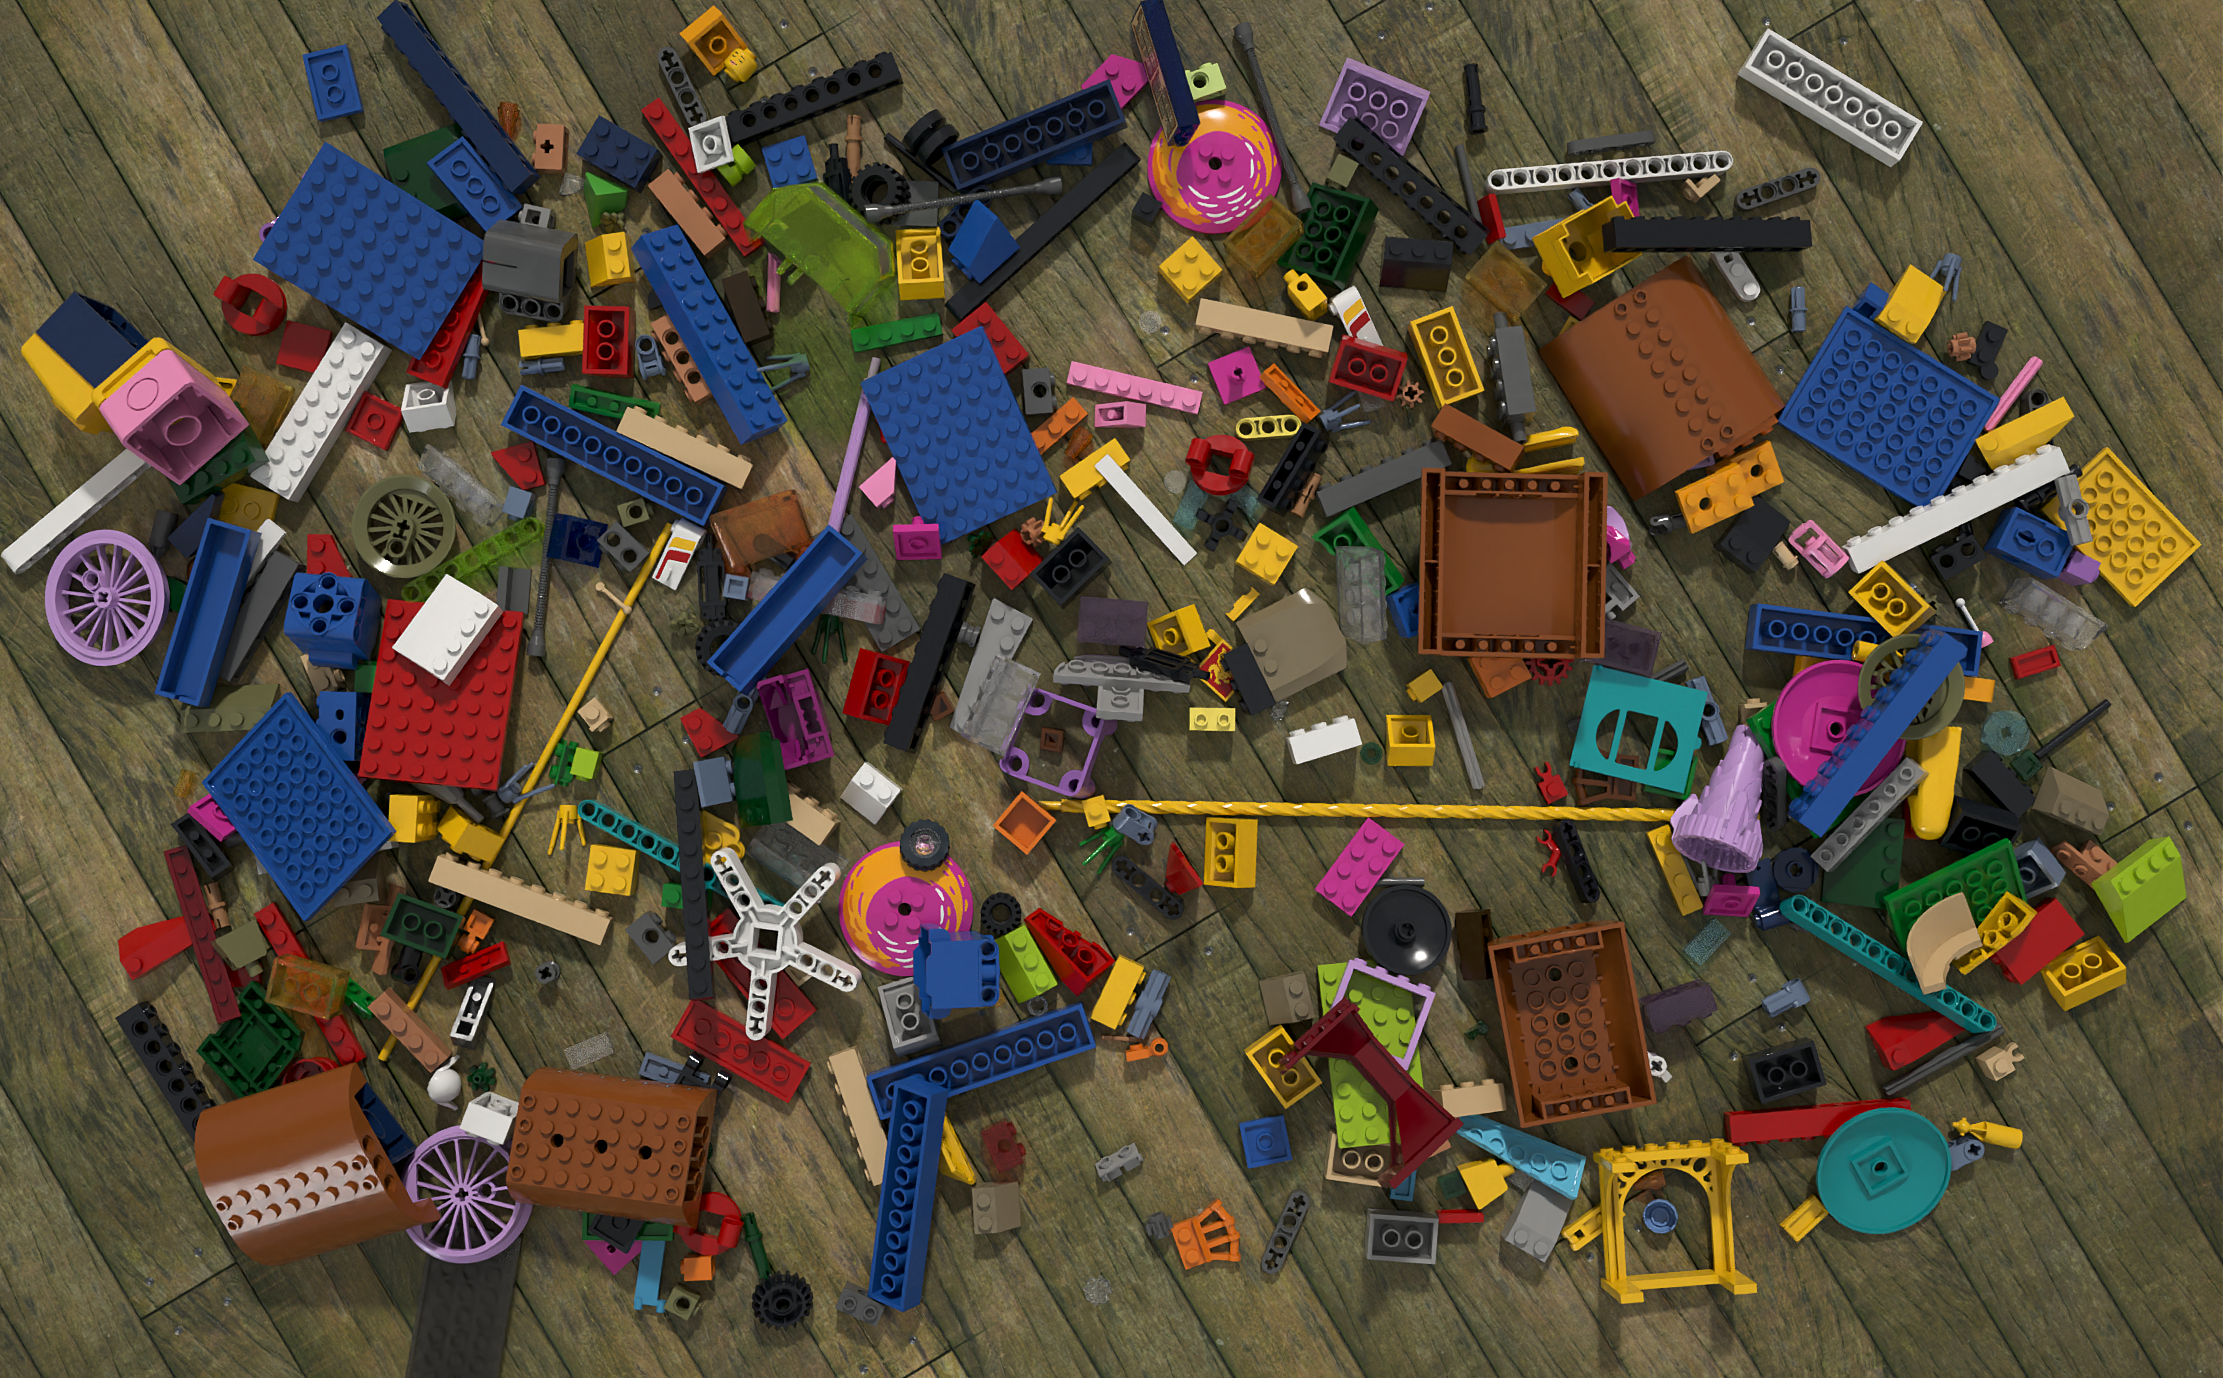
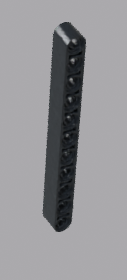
(1046, 229)

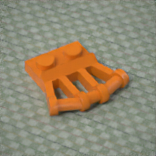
(1192, 1242)

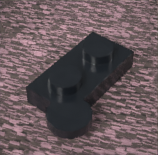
(1987, 347)

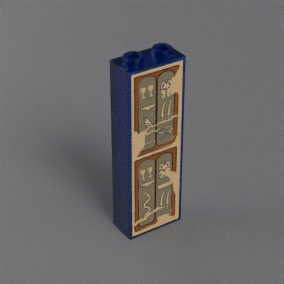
(1165, 72)

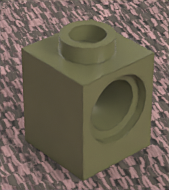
(1341, 173)
(626, 513)
(673, 1303)

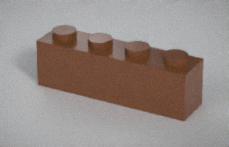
(1477, 439)

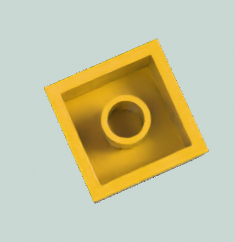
(1190, 270)
(1266, 554)
(613, 869)

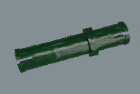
(753, 1237)

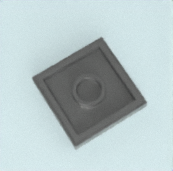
(921, 192)

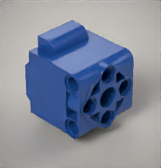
(345, 631)
(955, 970)

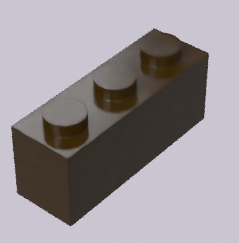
(748, 308)
(1474, 934)

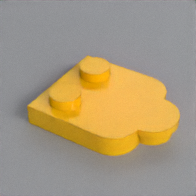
(719, 835)

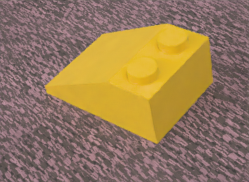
(920, 263)
(1910, 305)

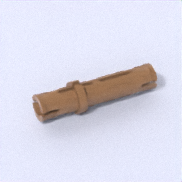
(853, 144)

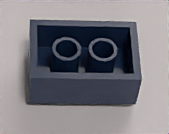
(619, 154)

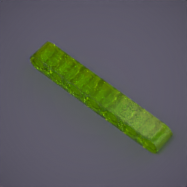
(484, 557)

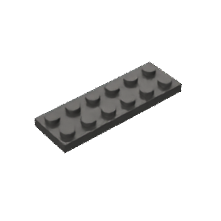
(898, 619)

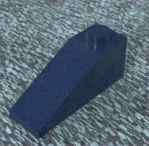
(189, 533)

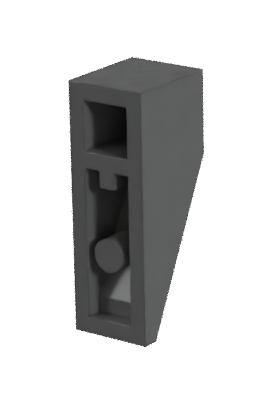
(473, 1013)

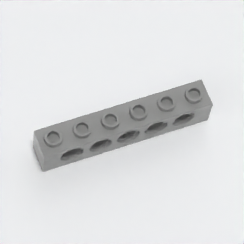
(1869, 814)

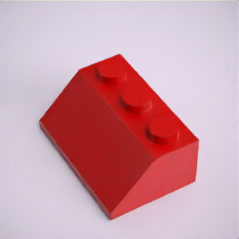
(609, 341)
(875, 686)

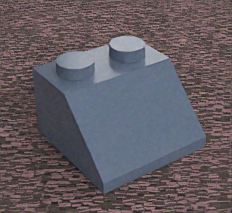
(715, 781)
(2038, 867)

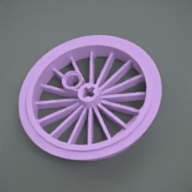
(108, 596)
(409, 1179)

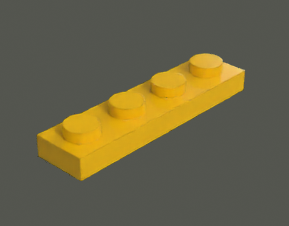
(1674, 870)

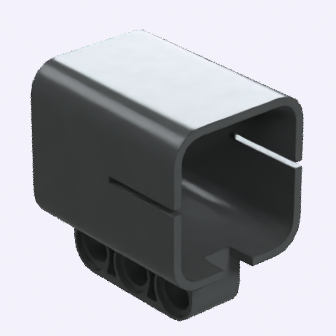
(533, 266)

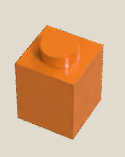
(698, 1267)

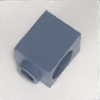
(519, 504)
(736, 587)

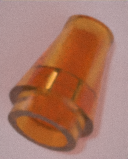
(508, 116)
(1078, 442)
(1650, 1181)

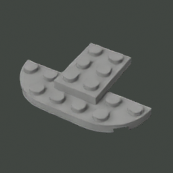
(1118, 684)

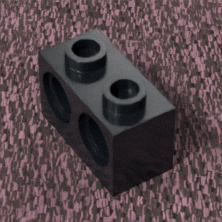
(1959, 561)

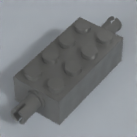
(1511, 377)

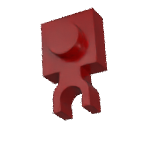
(1551, 786)

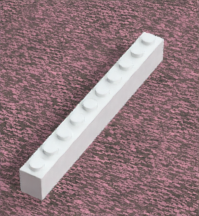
(1956, 508)

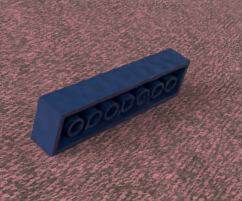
(1035, 137)

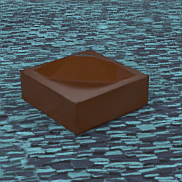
(1052, 739)

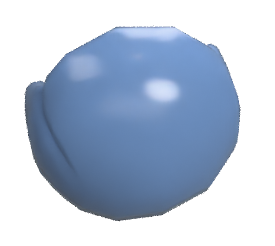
(1660, 1216)

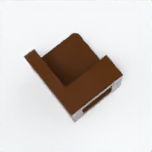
(942, 707)

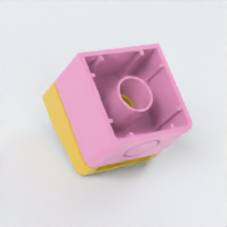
(168, 410)

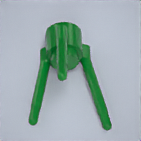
(1111, 838)

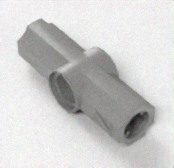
(2076, 524)

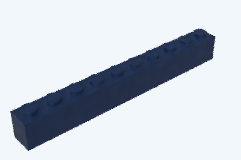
(458, 97)

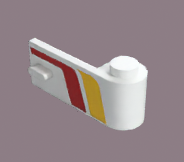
(1354, 315)
(678, 553)

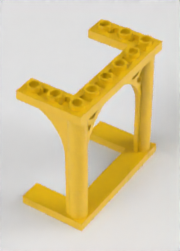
(1720, 1161)

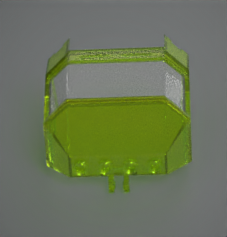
(827, 244)

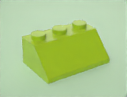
(1024, 964)

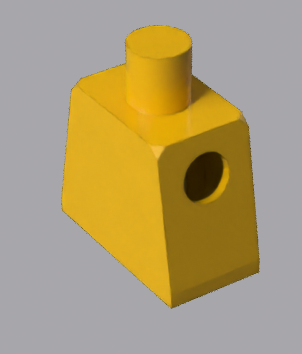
(1306, 295)
(1485, 1179)

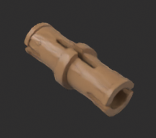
(1306, 495)
(216, 905)

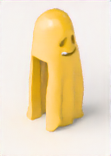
(1541, 441)
(1933, 798)

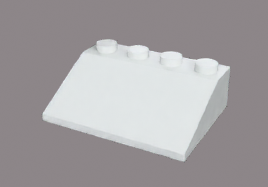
(448, 629)

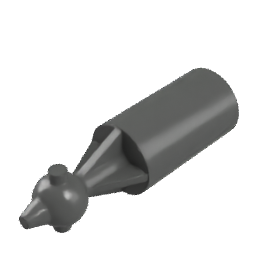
(162, 528)

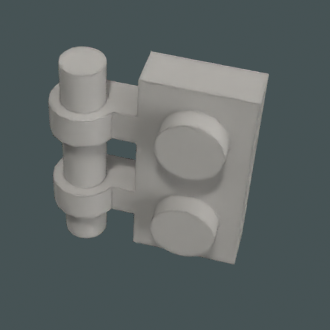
(1618, 591)

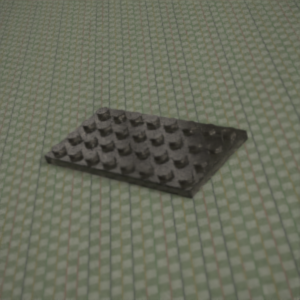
(463, 1310)

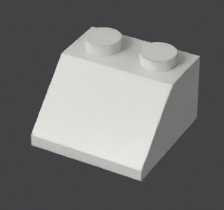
(428, 406)
(871, 792)

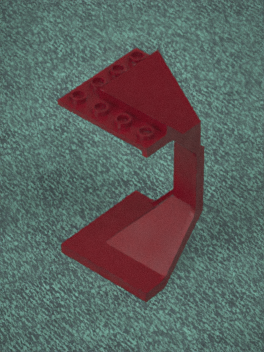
(1415, 1118)

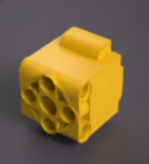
(1584, 235)

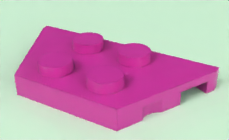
(1125, 75)

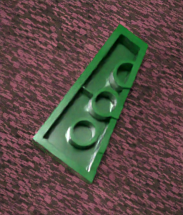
(1351, 530)

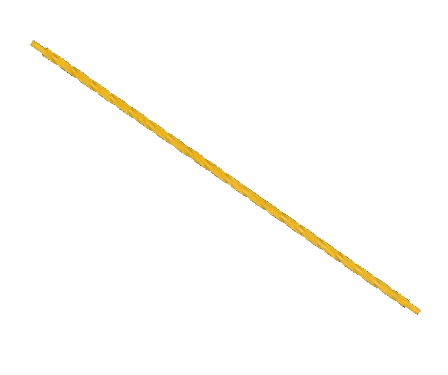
(1375, 810)

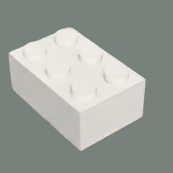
(1323, 739)
(490, 1118)

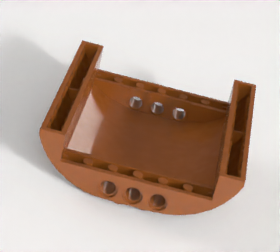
(1661, 378)
(1512, 565)
(302, 1170)

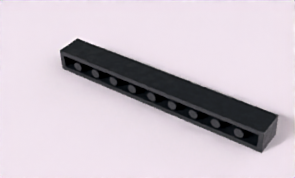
(1702, 235)
(694, 887)

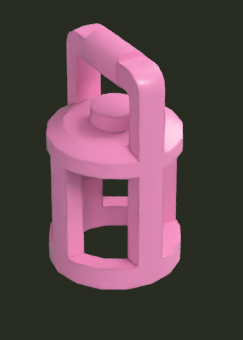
(1817, 547)

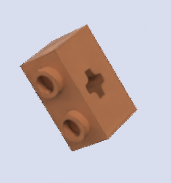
(557, 159)

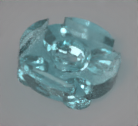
(2016, 725)

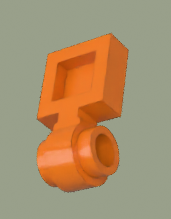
(478, 926)
(1138, 1051)

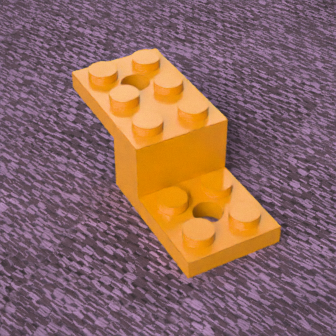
(1729, 486)

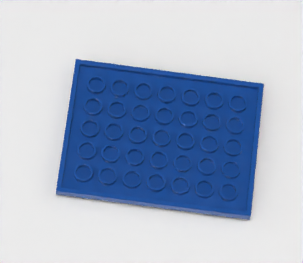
(371, 251)
(1887, 409)
(959, 435)
(298, 806)

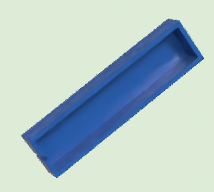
(787, 610)
(208, 613)

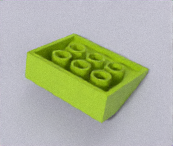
(2142, 887)

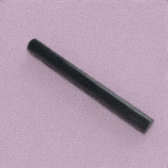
(931, 171)
(2072, 729)

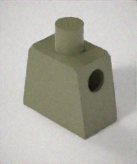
(242, 948)

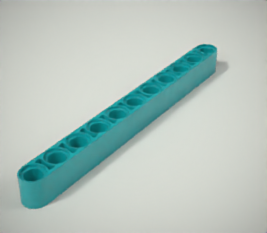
(659, 847)
(1877, 962)

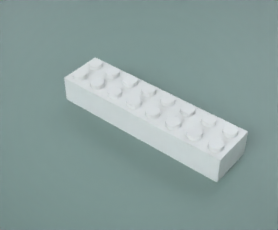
(1830, 98)
(321, 412)

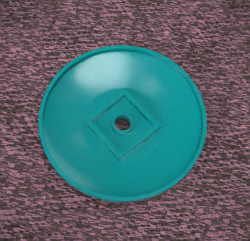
(1899, 1193)

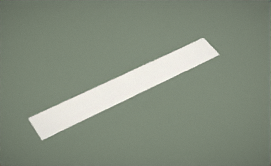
(1145, 509)

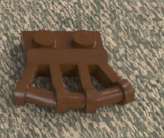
(1614, 787)

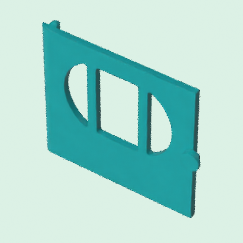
(1630, 692)

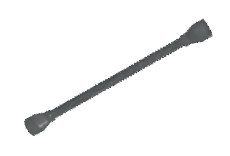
(1244, 35)
(877, 212)
(536, 645)

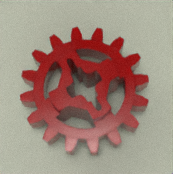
(1549, 671)

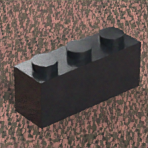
(1246, 679)
(2000, 782)
(203, 847)

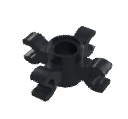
(1214, 537)

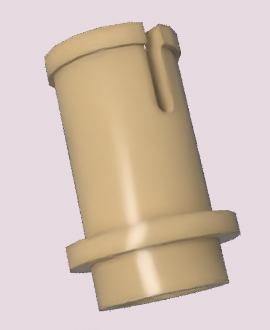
(1785, 556)

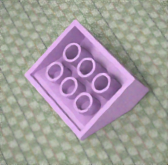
(1378, 100)

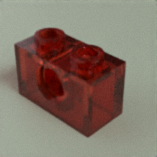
(1003, 1158)

